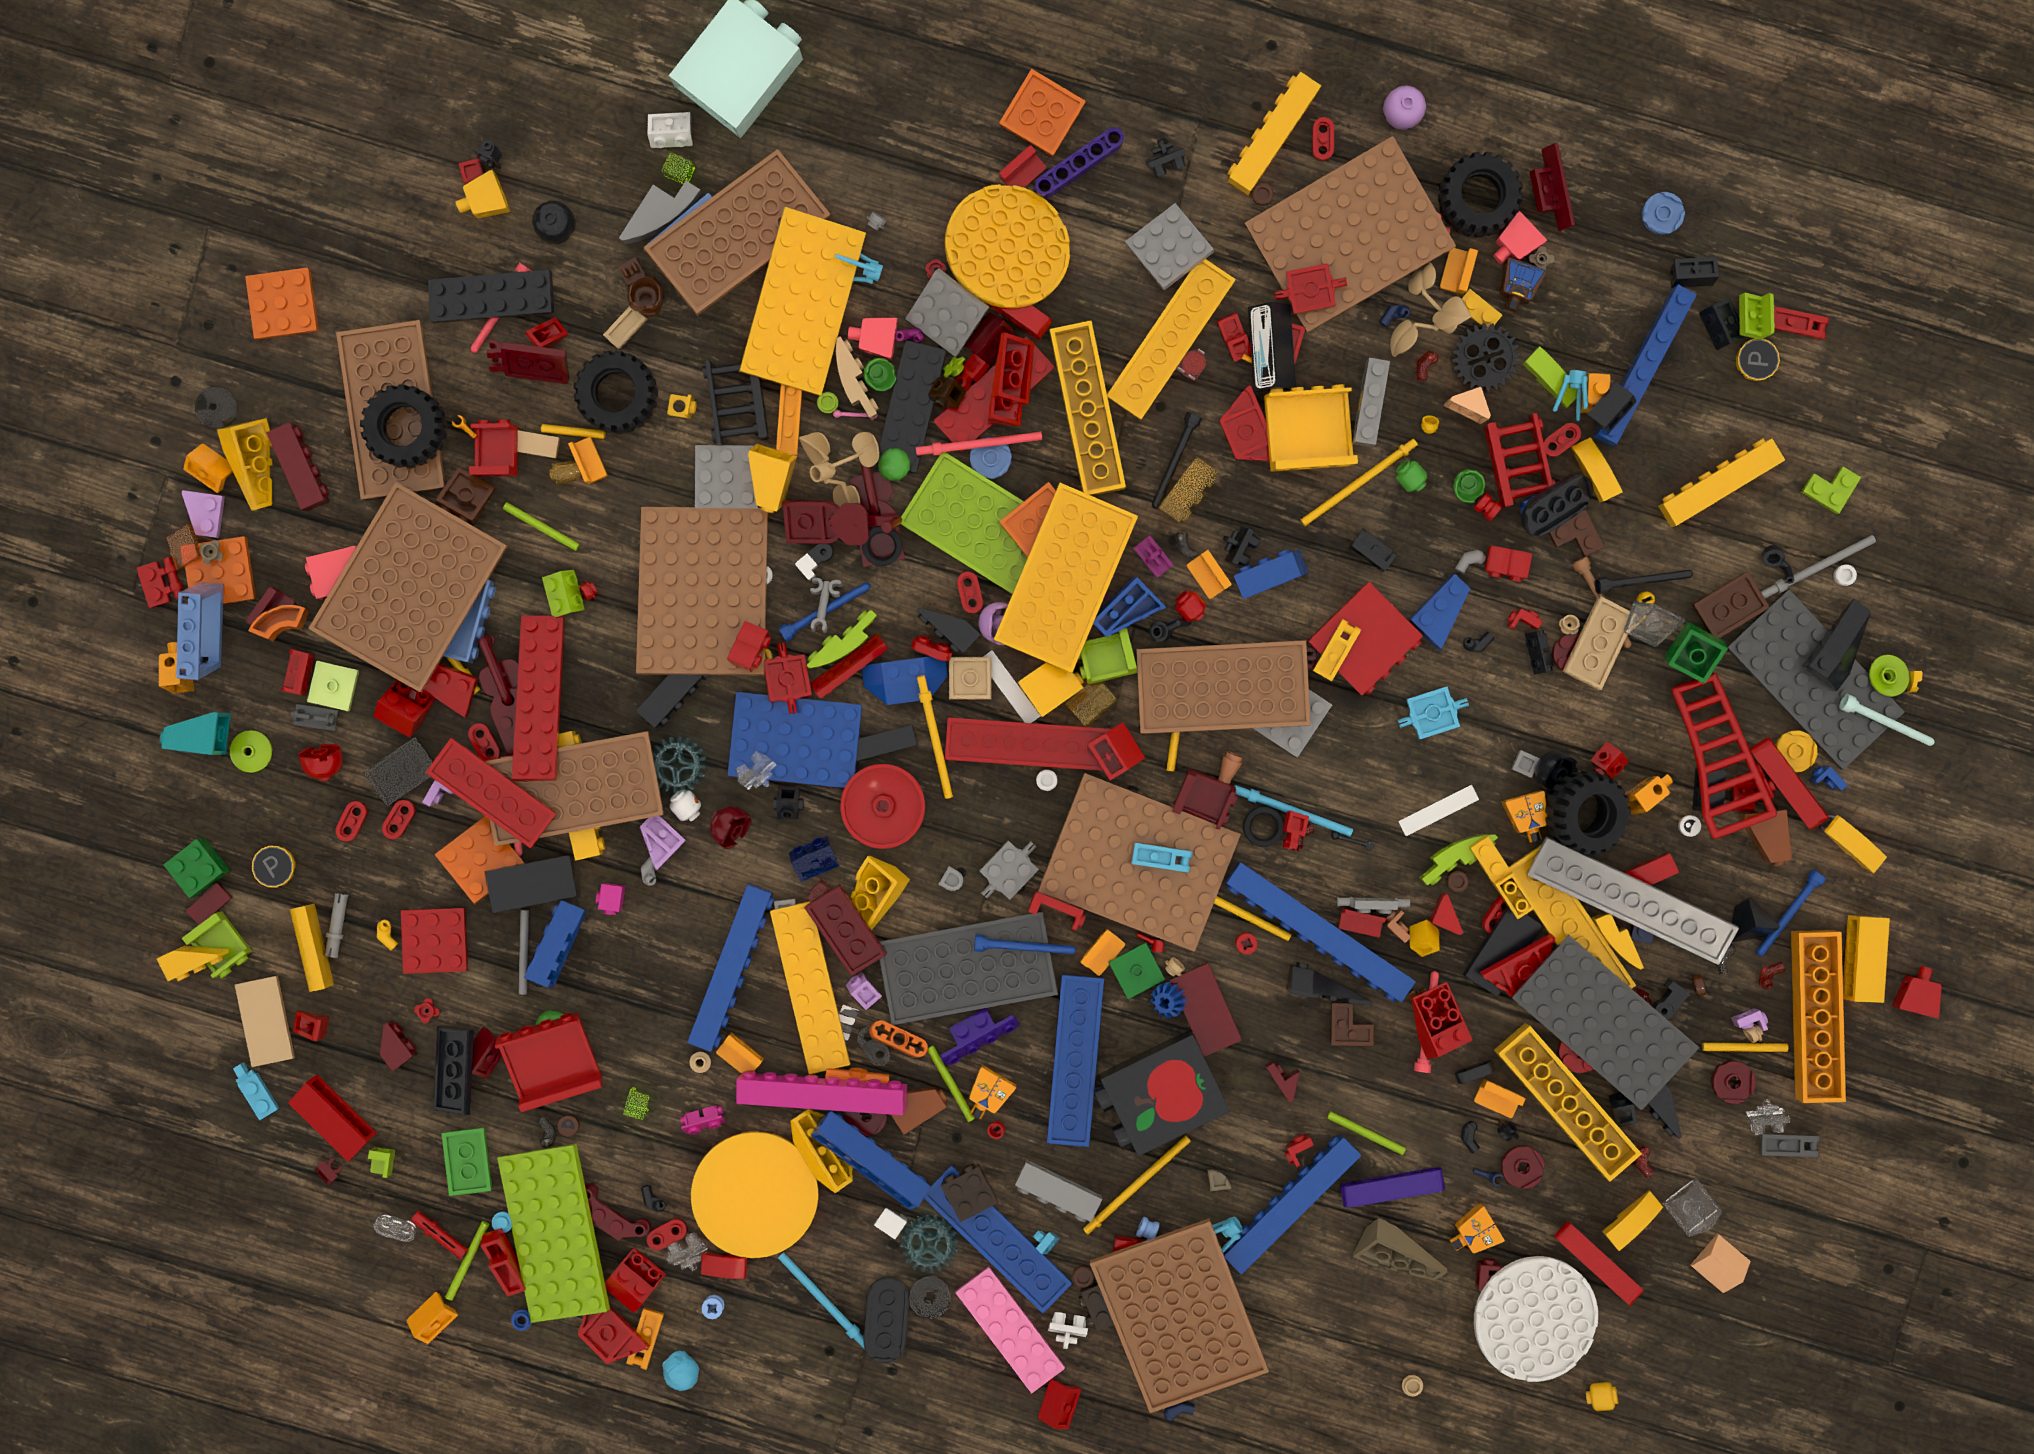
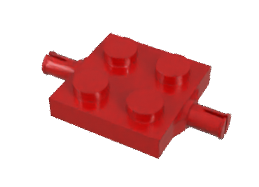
(1310, 288)
(787, 678)

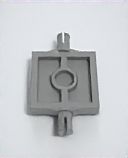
(1008, 869)
(1382, 905)

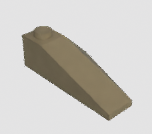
(1390, 1246)

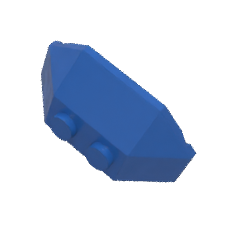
(897, 680)

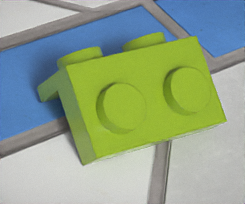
(1756, 315)
(563, 593)

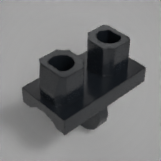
(1157, 163)
(1237, 544)

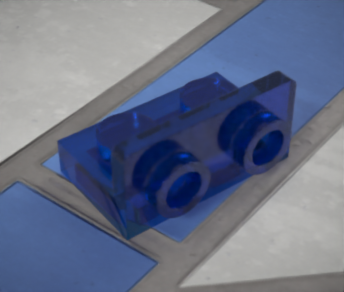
(813, 858)

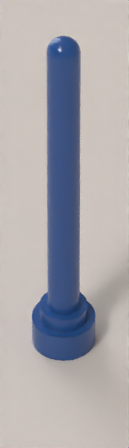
(789, 630)
(1814, 880)
(983, 943)

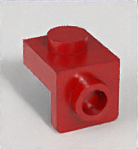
(1527, 617)
(1741, 791)
(1299, 1144)

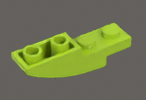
(836, 649)
(1446, 858)

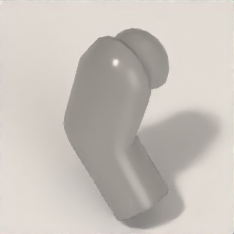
(1468, 558)
(648, 872)

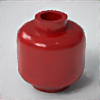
(1190, 606)

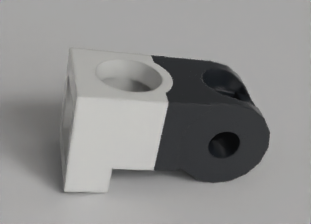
(813, 559)

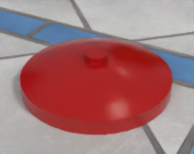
(882, 806)

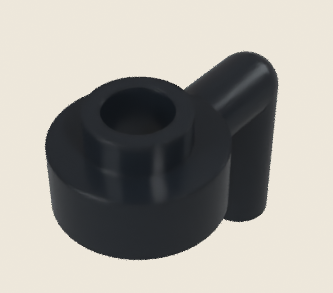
(1778, 559)
(1166, 629)

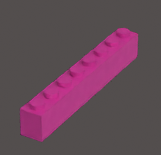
(821, 1093)

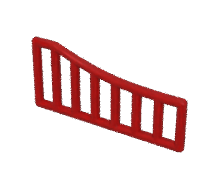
(1703, 769)

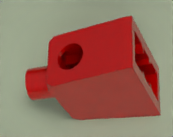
(1919, 994)

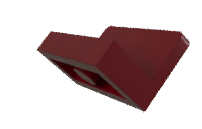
(987, 338)
(271, 599)
(484, 1053)

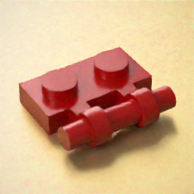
(154, 584)

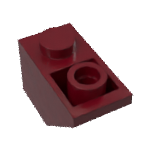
(395, 1047)

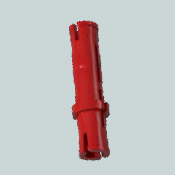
(418, 1219)

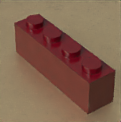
(298, 466)

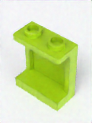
(1107, 658)
(221, 934)

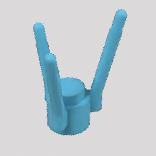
(871, 269)
(1577, 380)
(1229, 1228)

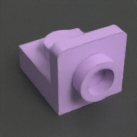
(435, 794)
(863, 990)
(1748, 1018)

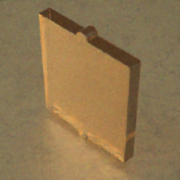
(183, 546)

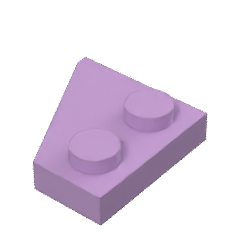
(204, 512)
(660, 840)

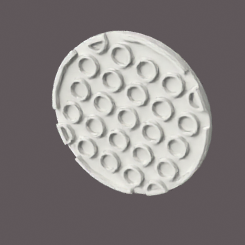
(1535, 1318)

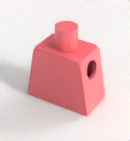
(1518, 239)
(876, 336)

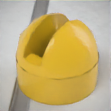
(1429, 424)
(1643, 595)

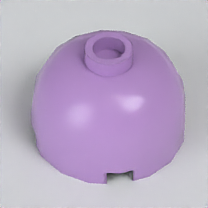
(1404, 107)
(990, 620)

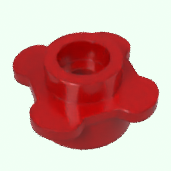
(420, 1010)

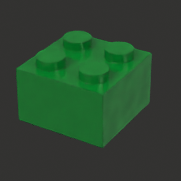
(1695, 652)
(196, 867)

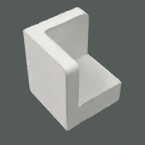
(891, 1222)

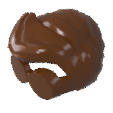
(646, 296)

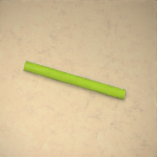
(541, 526)
(950, 1083)
(1366, 1133)
(467, 1261)

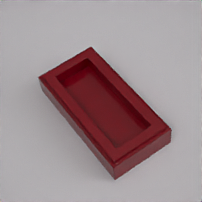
(209, 903)

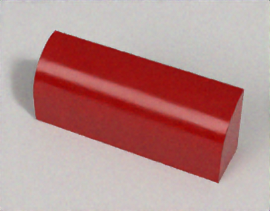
(332, 1117)

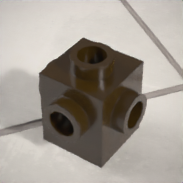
(947, 393)

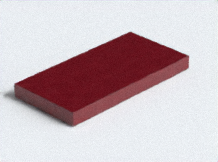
(845, 930)
(1206, 1010)

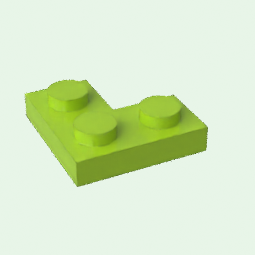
(1832, 494)

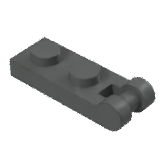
(1789, 1145)

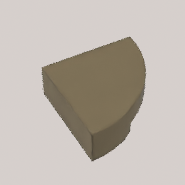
(1217, 1180)

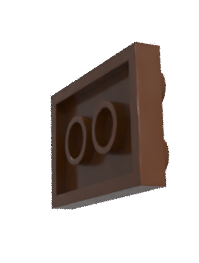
(1731, 605)

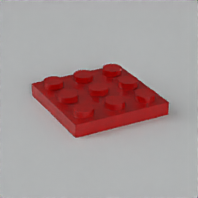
(434, 940)

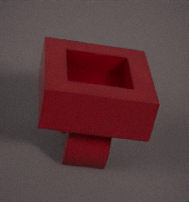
(327, 1173)

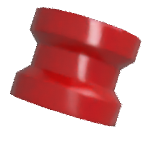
(1242, 941)

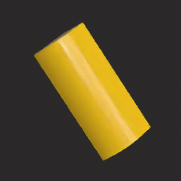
(311, 947)
(1865, 958)

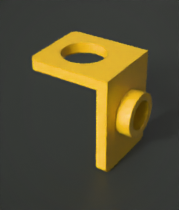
(690, 406)

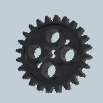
(1491, 375)

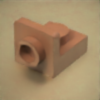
(1399, 929)

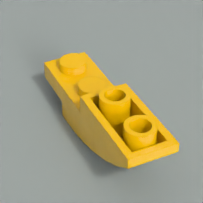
(1502, 877)

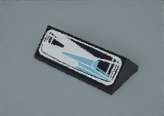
(1271, 346)

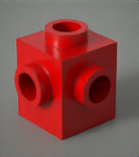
(1609, 761)

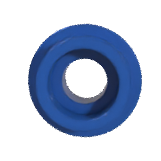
(515, 1320)

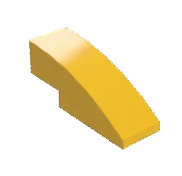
(1596, 469)
(1855, 844)
(1617, 939)
(1632, 1220)

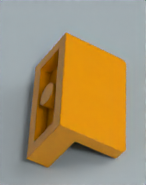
(1458, 270)
(588, 460)
(208, 467)
(1208, 574)
(1102, 951)
(739, 1054)
(1498, 1098)
(431, 1318)

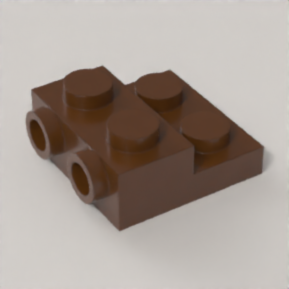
(465, 496)

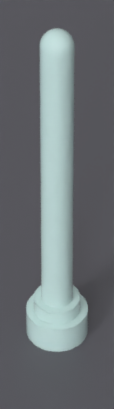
(1850, 704)

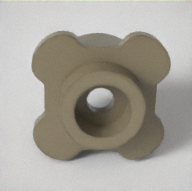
(1535, 258)
(205, 551)

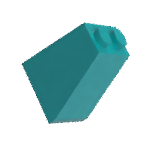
(199, 735)

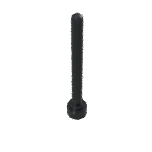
(1191, 422)
(1604, 584)

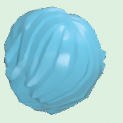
(680, 1371)

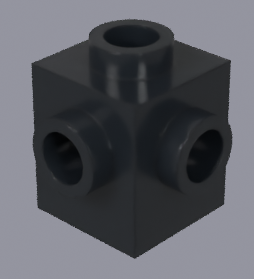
(788, 802)

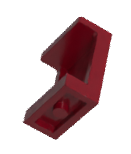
(1205, 798)

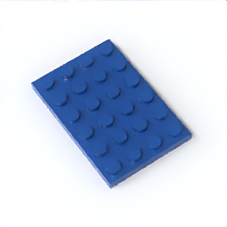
(807, 746)

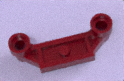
(612, 1221)

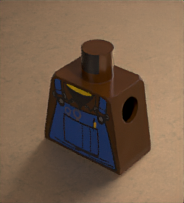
(1520, 282)

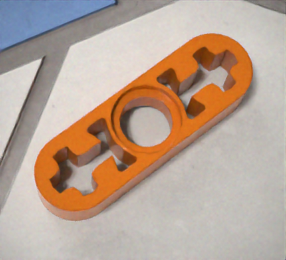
(906, 1035)

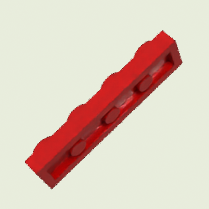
(849, 665)

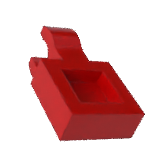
(1296, 827)

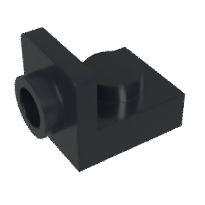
(1623, 1110)

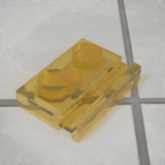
(1091, 702)

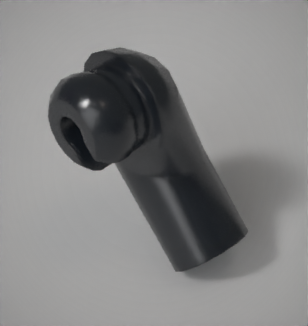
(1478, 645)

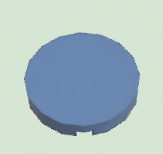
(1663, 213)
(991, 461)

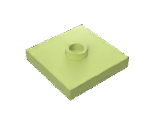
(333, 686)

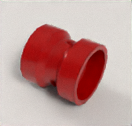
(1487, 507)

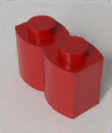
(1508, 563)
(748, 646)

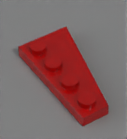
(452, 688)

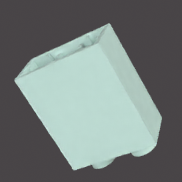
(738, 64)

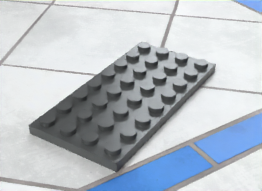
(1774, 654)
(944, 976)
(1605, 1022)

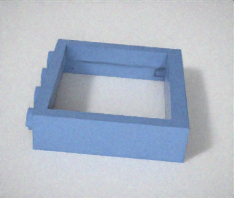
(199, 630)

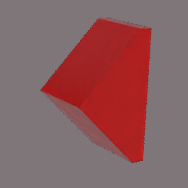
(547, 333)
(1445, 916)
(311, 1025)

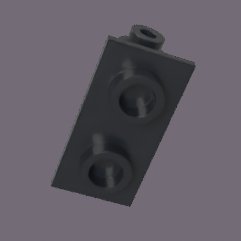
(489, 154)
(1540, 661)

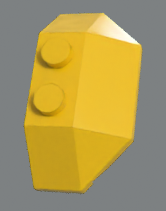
(821, 1161)

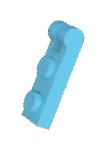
(1160, 857)

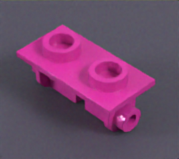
(711, 1119)

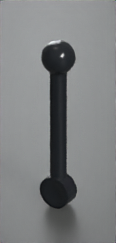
(1368, 845)

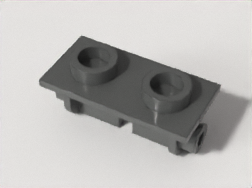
(314, 717)

